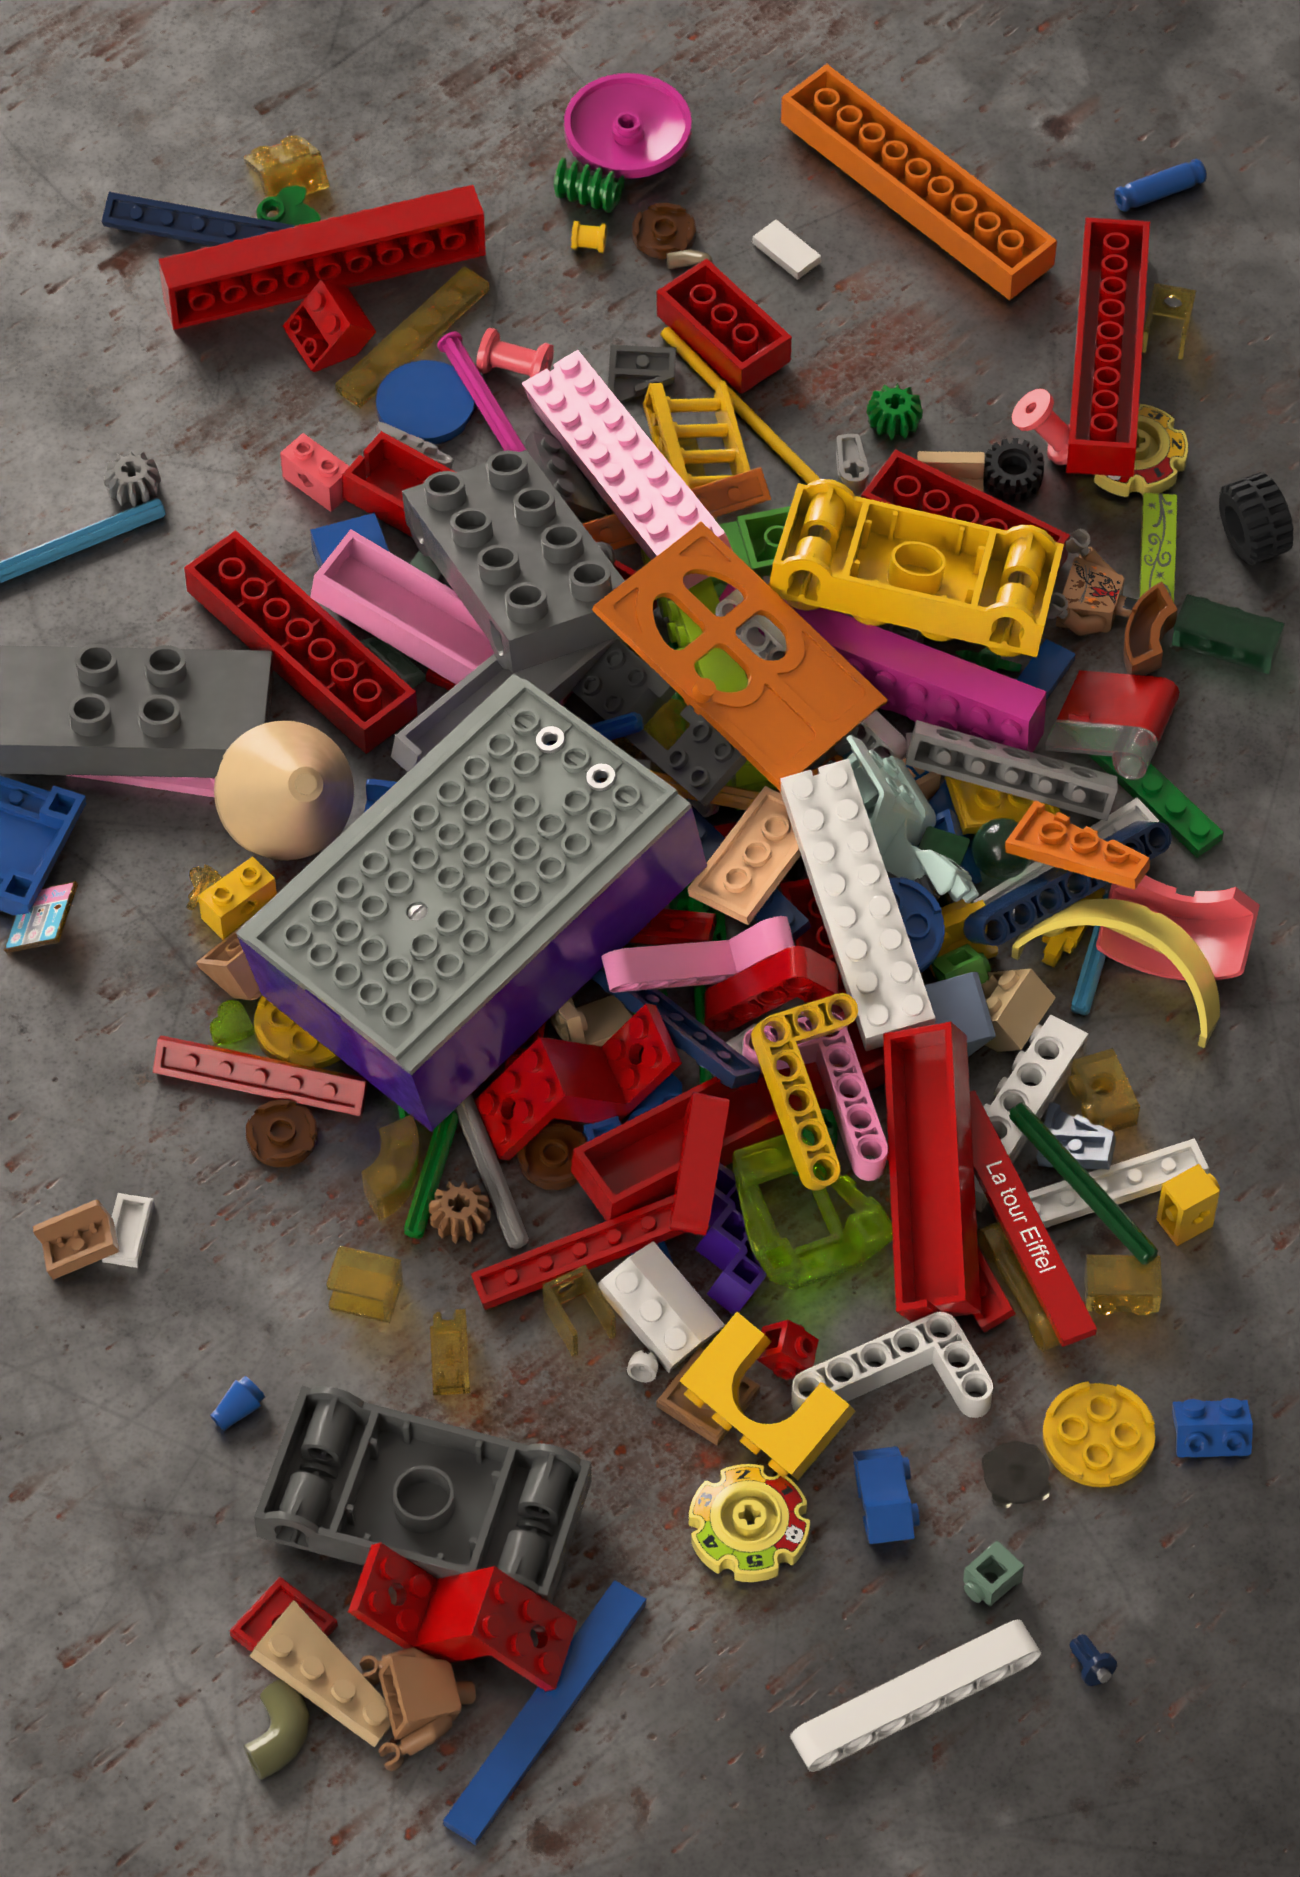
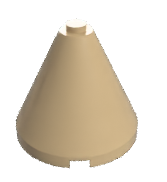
(284, 790)

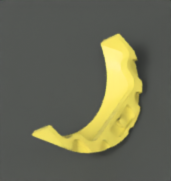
(1150, 930)

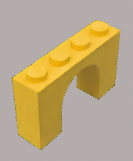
(790, 1443)

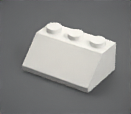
(660, 1306)

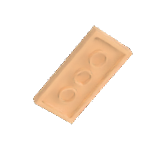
(749, 860)

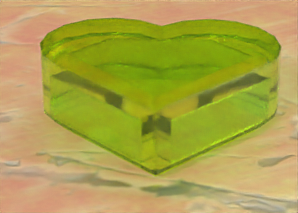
(231, 1023)

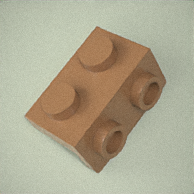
(77, 1238)

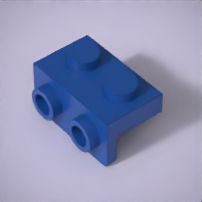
(1212, 1428)

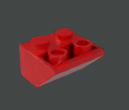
(328, 326)

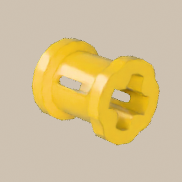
(589, 236)

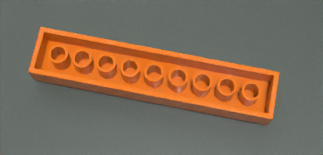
(918, 181)

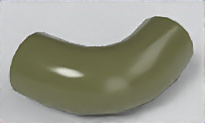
(286, 1731)

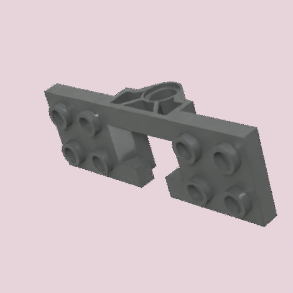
(626, 684)

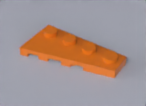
(1064, 845)

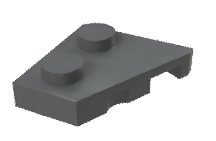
(637, 366)

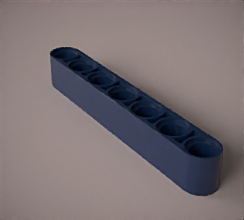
(1054, 890)

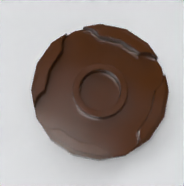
(663, 230)
(281, 1133)
(548, 1156)

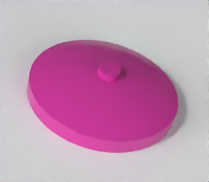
(627, 125)

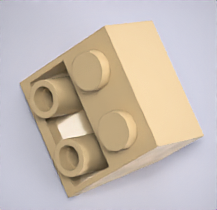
(1016, 1006)

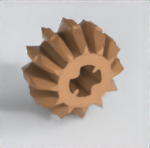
(471, 1218)

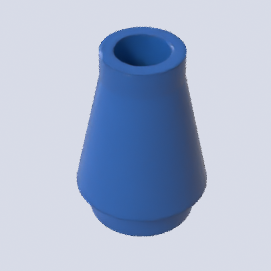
(237, 1403)

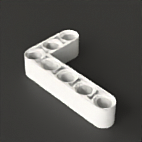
(896, 1364)

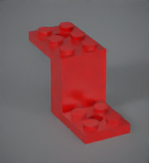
(577, 1081)
(463, 1616)

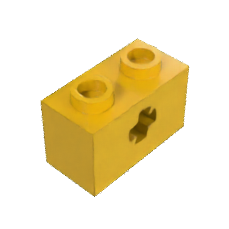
(236, 897)
(1188, 1204)

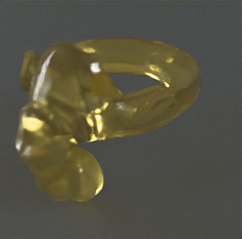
(201, 878)

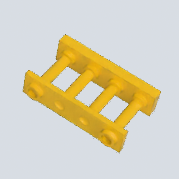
(666, 432)

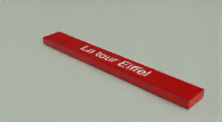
(1027, 1232)

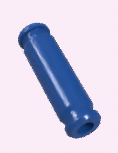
(1160, 185)

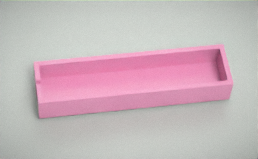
(402, 607)

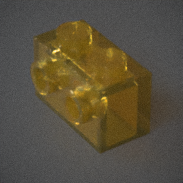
(1122, 1284)

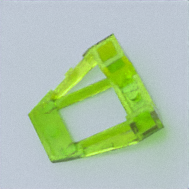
(843, 1251)

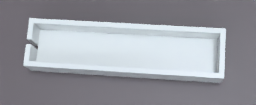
(856, 901)

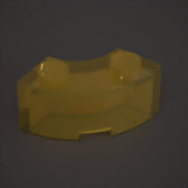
(395, 1170)

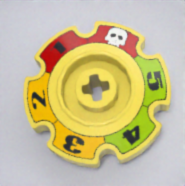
(1158, 458)
(752, 1550)

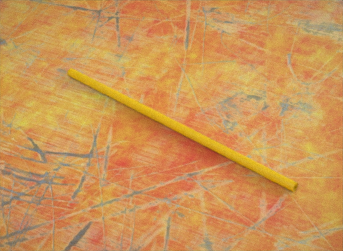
(741, 407)

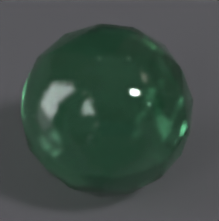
(990, 853)

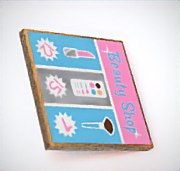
(44, 921)

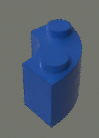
(885, 1496)

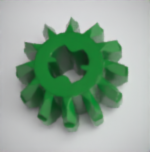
(894, 411)

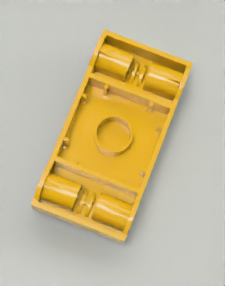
(916, 569)

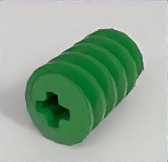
(587, 187)

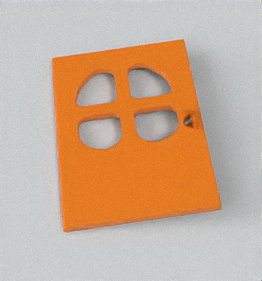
(790, 706)

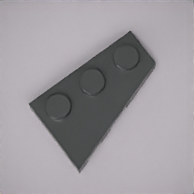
(564, 476)

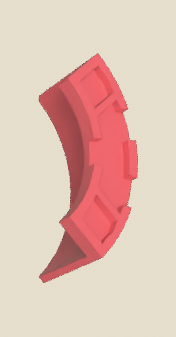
(1216, 921)

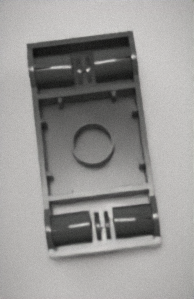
(514, 557)
(423, 1489)

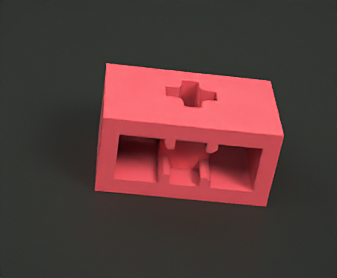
(314, 471)

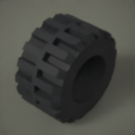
(1256, 518)

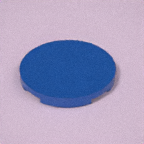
(425, 401)
(921, 919)

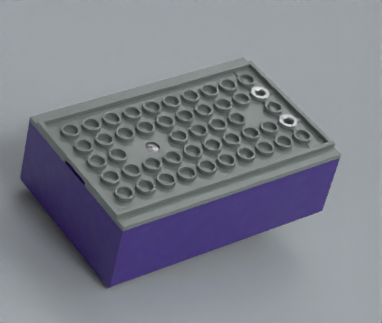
(473, 899)

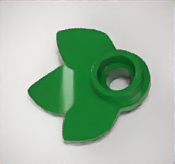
(290, 207)

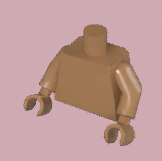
(418, 1698)

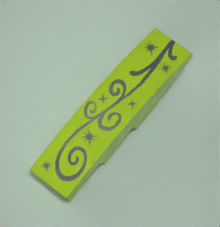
(1158, 542)

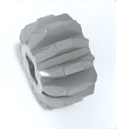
(132, 479)

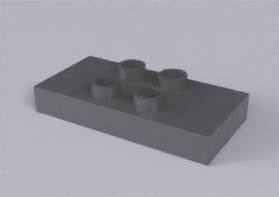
(128, 708)

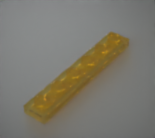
(412, 335)

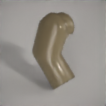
(686, 258)

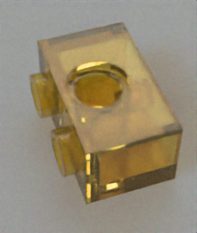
(1105, 1074)

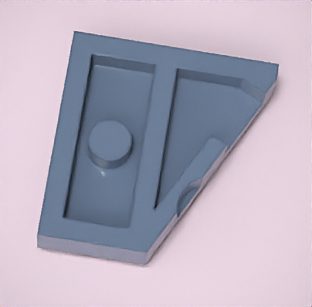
(1087, 1142)

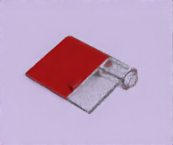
(1115, 718)

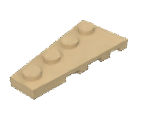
(318, 1670)

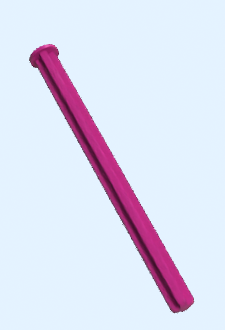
(452, 346)

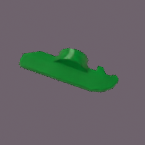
(989, 660)

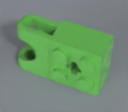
(755, 540)

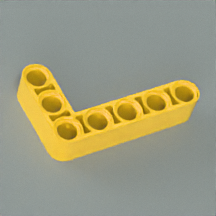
(798, 1082)

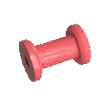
(512, 357)
(1036, 413)

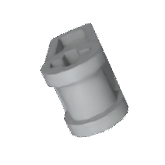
(851, 463)

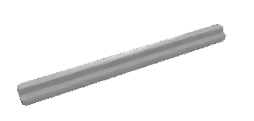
(491, 1174)

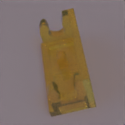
(450, 1354)

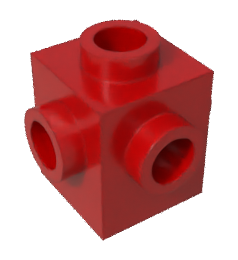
(790, 1349)

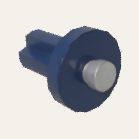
(1096, 1666)

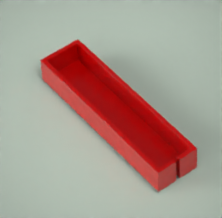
(931, 1172)

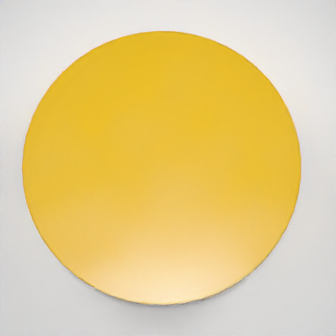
(286, 1040)
(1099, 1434)

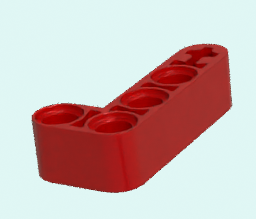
(767, 985)
(698, 1163)

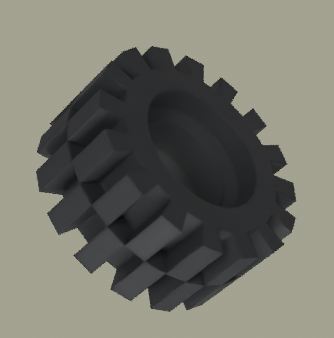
(1018, 455)

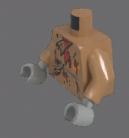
(1091, 592)

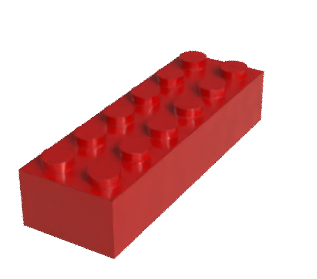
(923, 488)

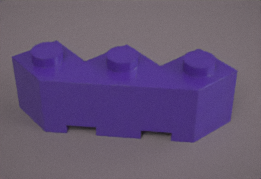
(729, 1247)

